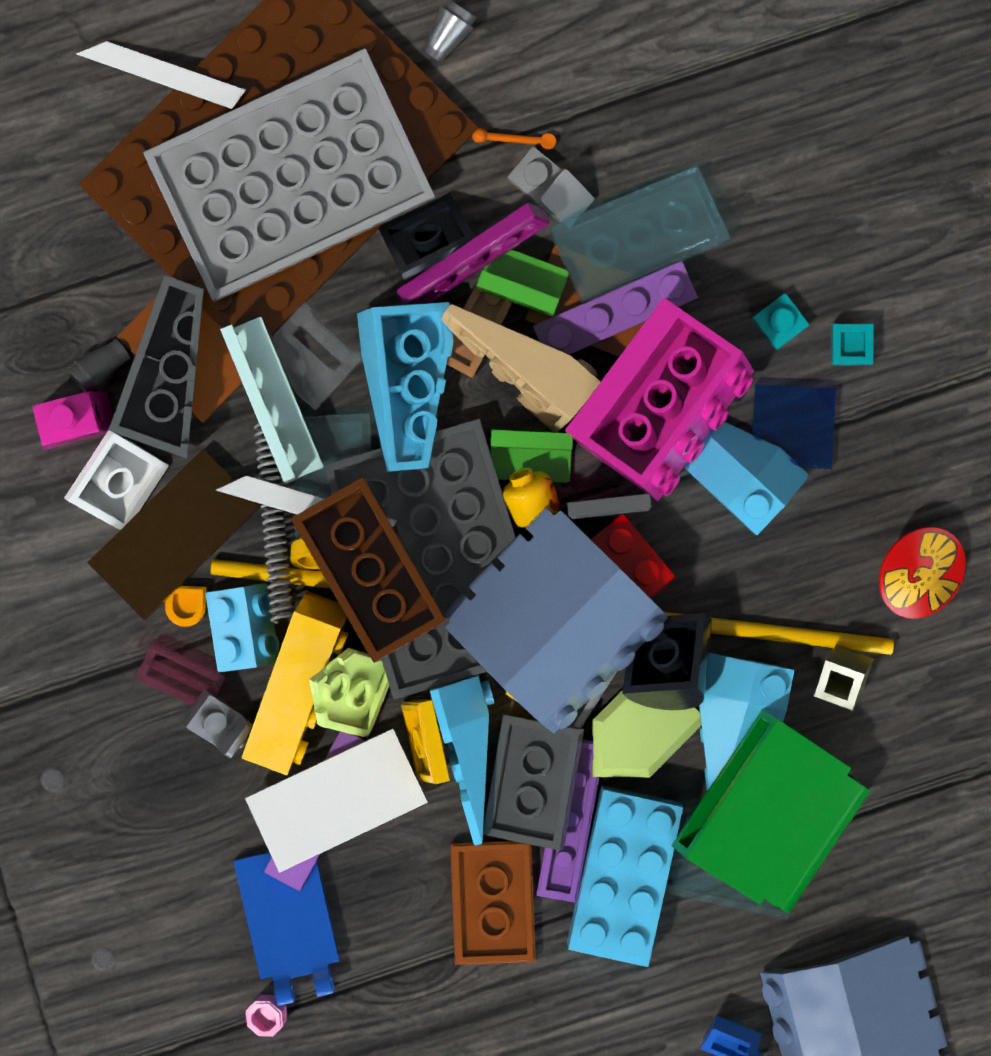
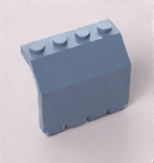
(554, 620)
(857, 1005)

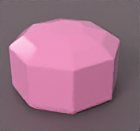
(266, 1016)

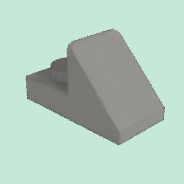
(550, 186)

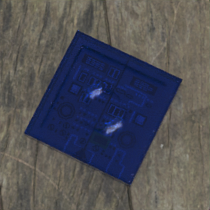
(797, 422)

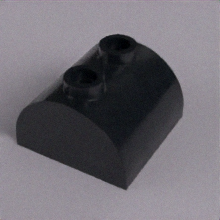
(673, 666)

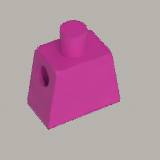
(73, 418)

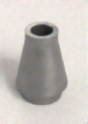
(448, 30)
(99, 366)

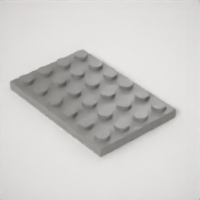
(289, 175)

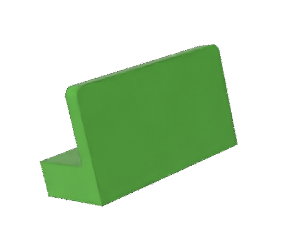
(524, 282)
(532, 450)

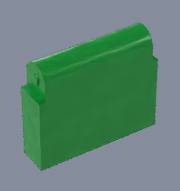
(772, 814)

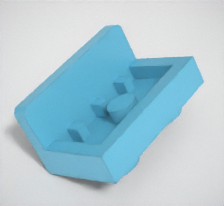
(242, 627)

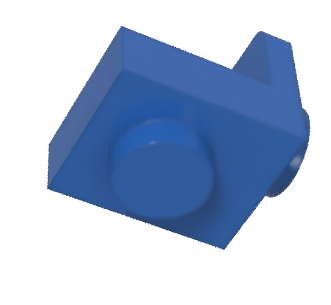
(731, 1039)

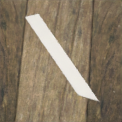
(164, 73)
(273, 495)

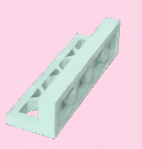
(272, 399)

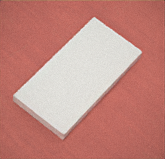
(336, 800)

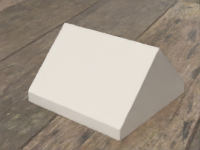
(116, 480)

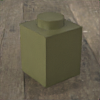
(843, 677)

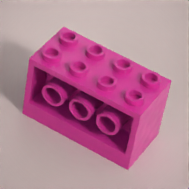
(665, 364)

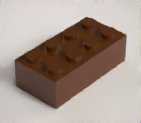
(368, 570)

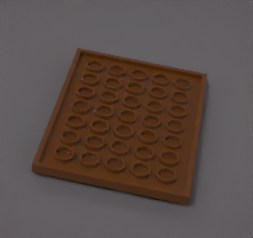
(264, 53)

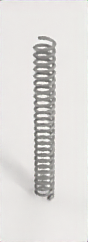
(271, 534)

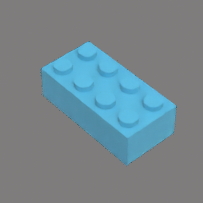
(624, 876)

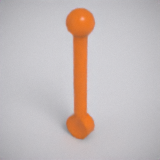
(546, 142)

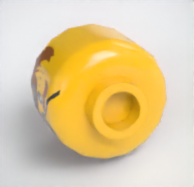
(529, 495)

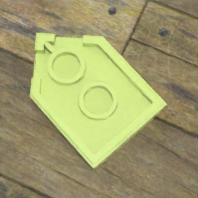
(349, 693)
(638, 738)

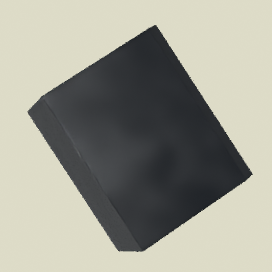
(426, 236)

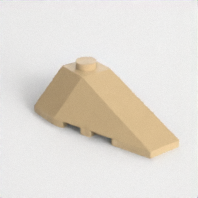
(549, 381)

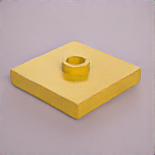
(425, 741)

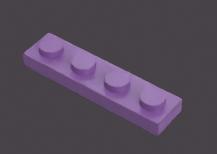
(616, 310)

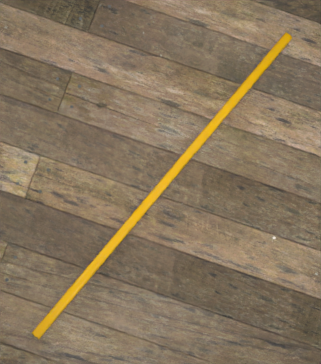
(719, 626)

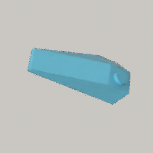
(405, 371)
(746, 475)
(733, 699)
(464, 726)

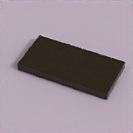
(172, 535)

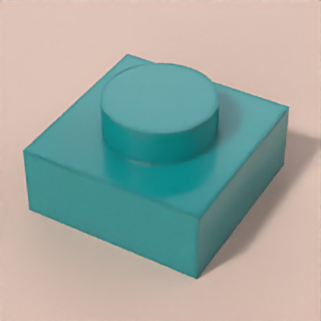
(780, 321)
(852, 344)

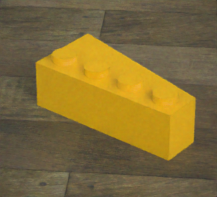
(288, 702)

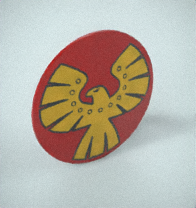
(922, 572)

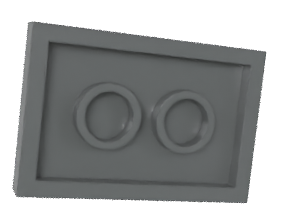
(533, 783)

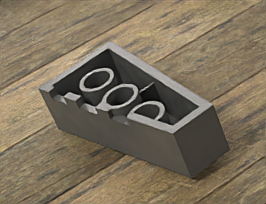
(162, 377)

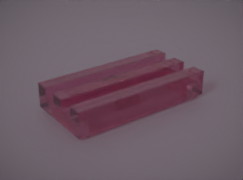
(149, 661)

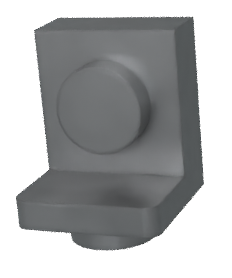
(218, 723)

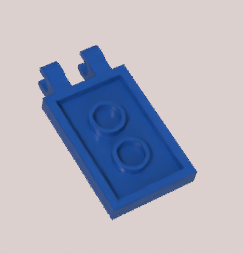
(288, 927)

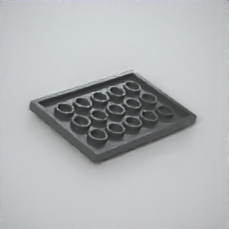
(452, 530)

